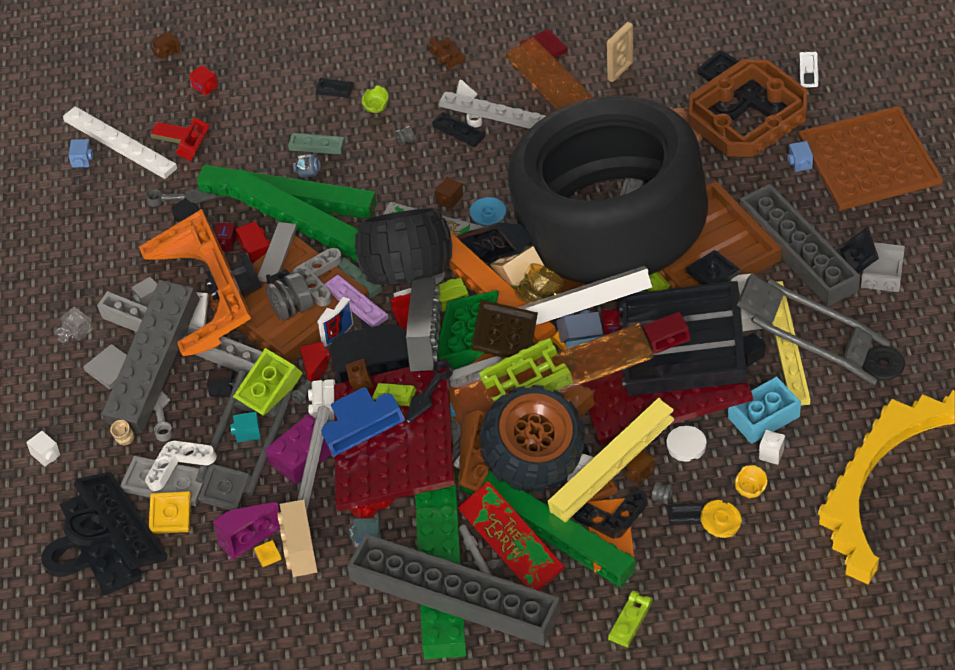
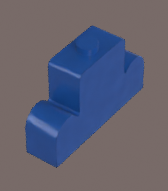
(360, 419)

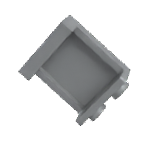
(887, 270)

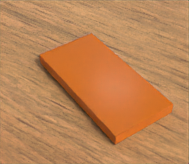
(623, 543)

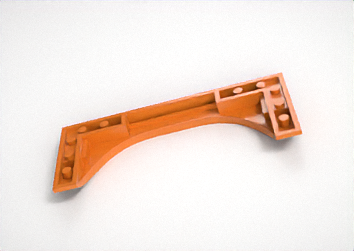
(197, 240)

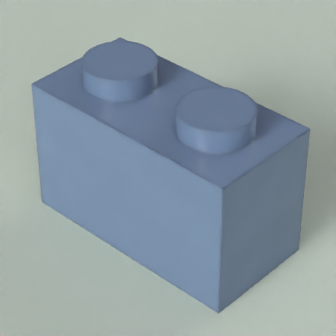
(579, 326)

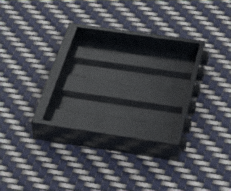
(716, 333)

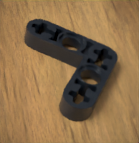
(616, 519)

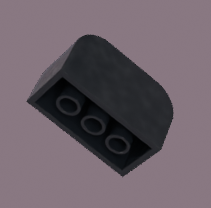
(380, 346)

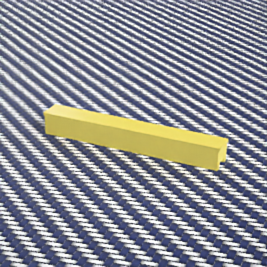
(611, 460)

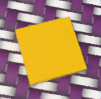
(170, 512)

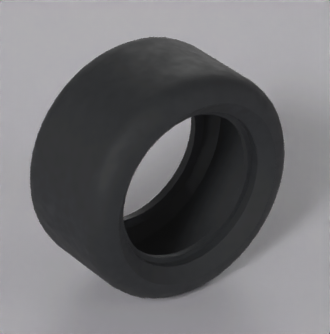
(600, 143)

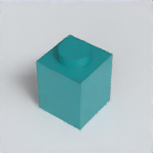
(245, 427)

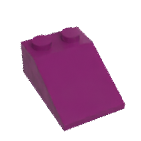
(246, 527)

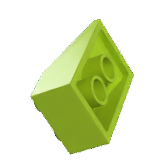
(267, 382)

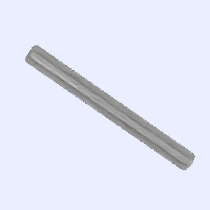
(313, 455)

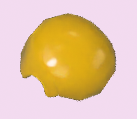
(751, 481)

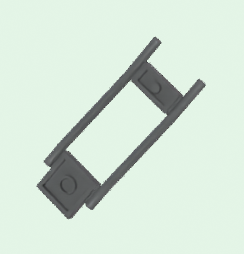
(763, 301)
(227, 486)

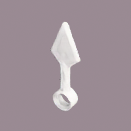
(464, 90)

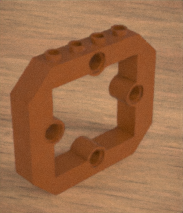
(718, 128)

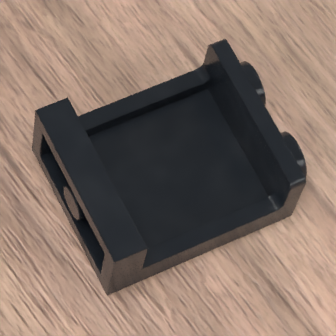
(244, 275)

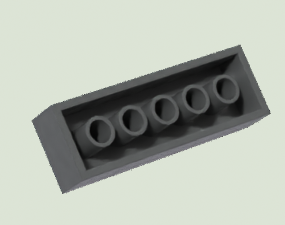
(423, 324)

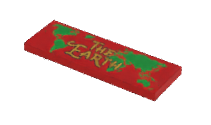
(511, 537)

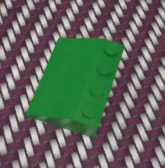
(459, 328)

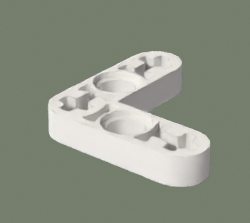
(173, 453)

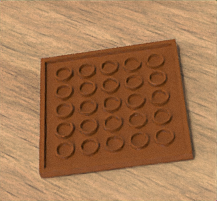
(870, 158)

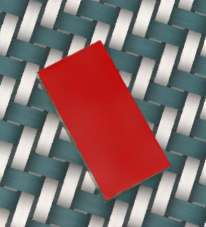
(168, 132)

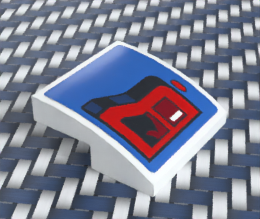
(335, 321)

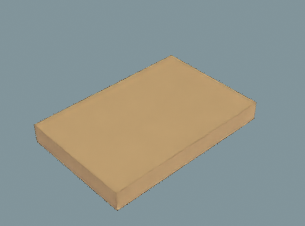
(620, 52)

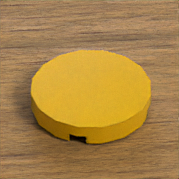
(721, 519)

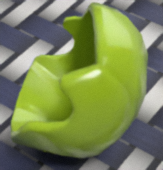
(375, 99)

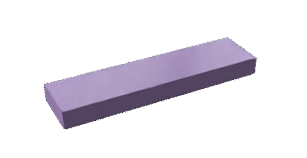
(359, 303)

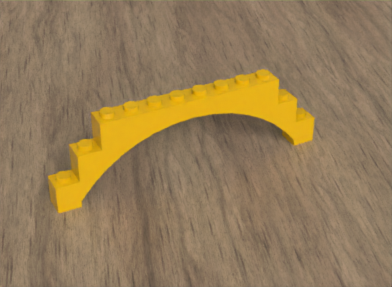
(842, 508)

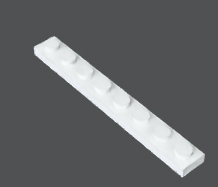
(120, 142)

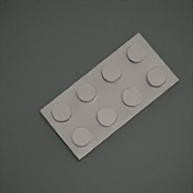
(181, 480)

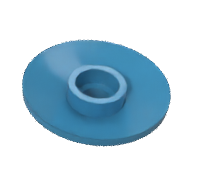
(488, 211)

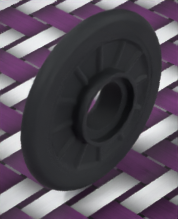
(889, 354)

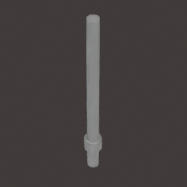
(471, 544)

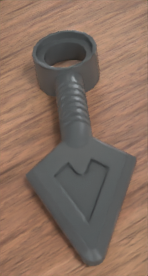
(192, 195)

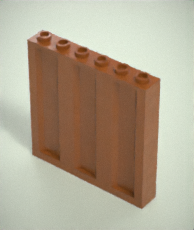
(731, 234)
(287, 336)

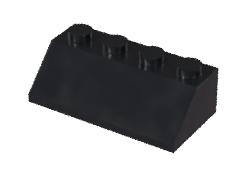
(496, 240)

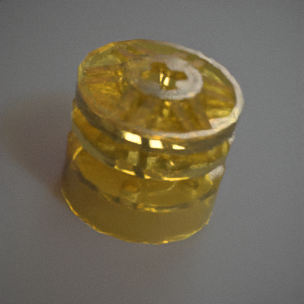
(540, 284)

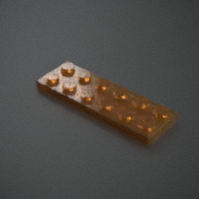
(547, 74)

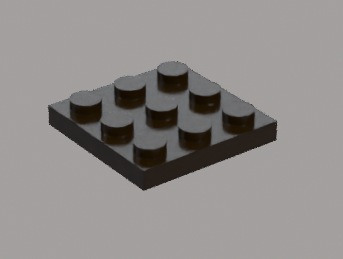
(503, 329)

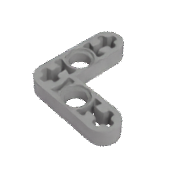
(328, 259)

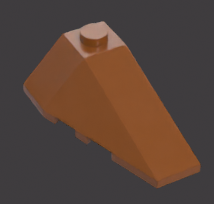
(472, 464)

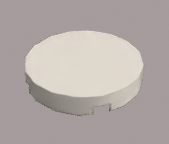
(686, 443)

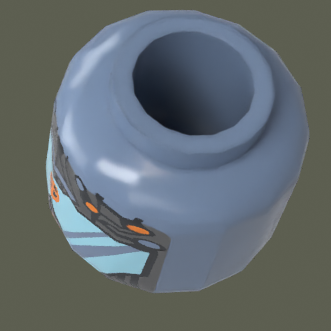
(307, 166)

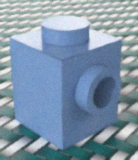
(80, 153)
(800, 156)

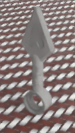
(161, 402)

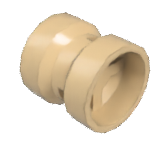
(122, 428)

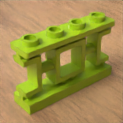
(524, 360)

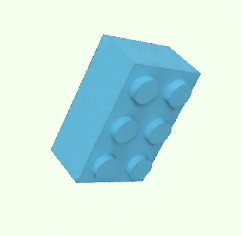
(771, 409)

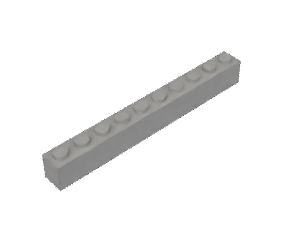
(130, 314)

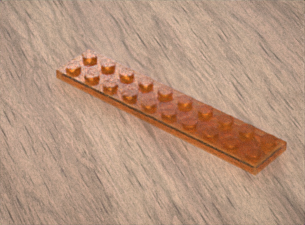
(584, 362)

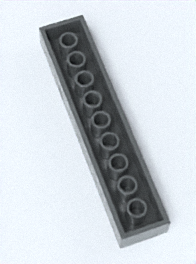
(454, 589)

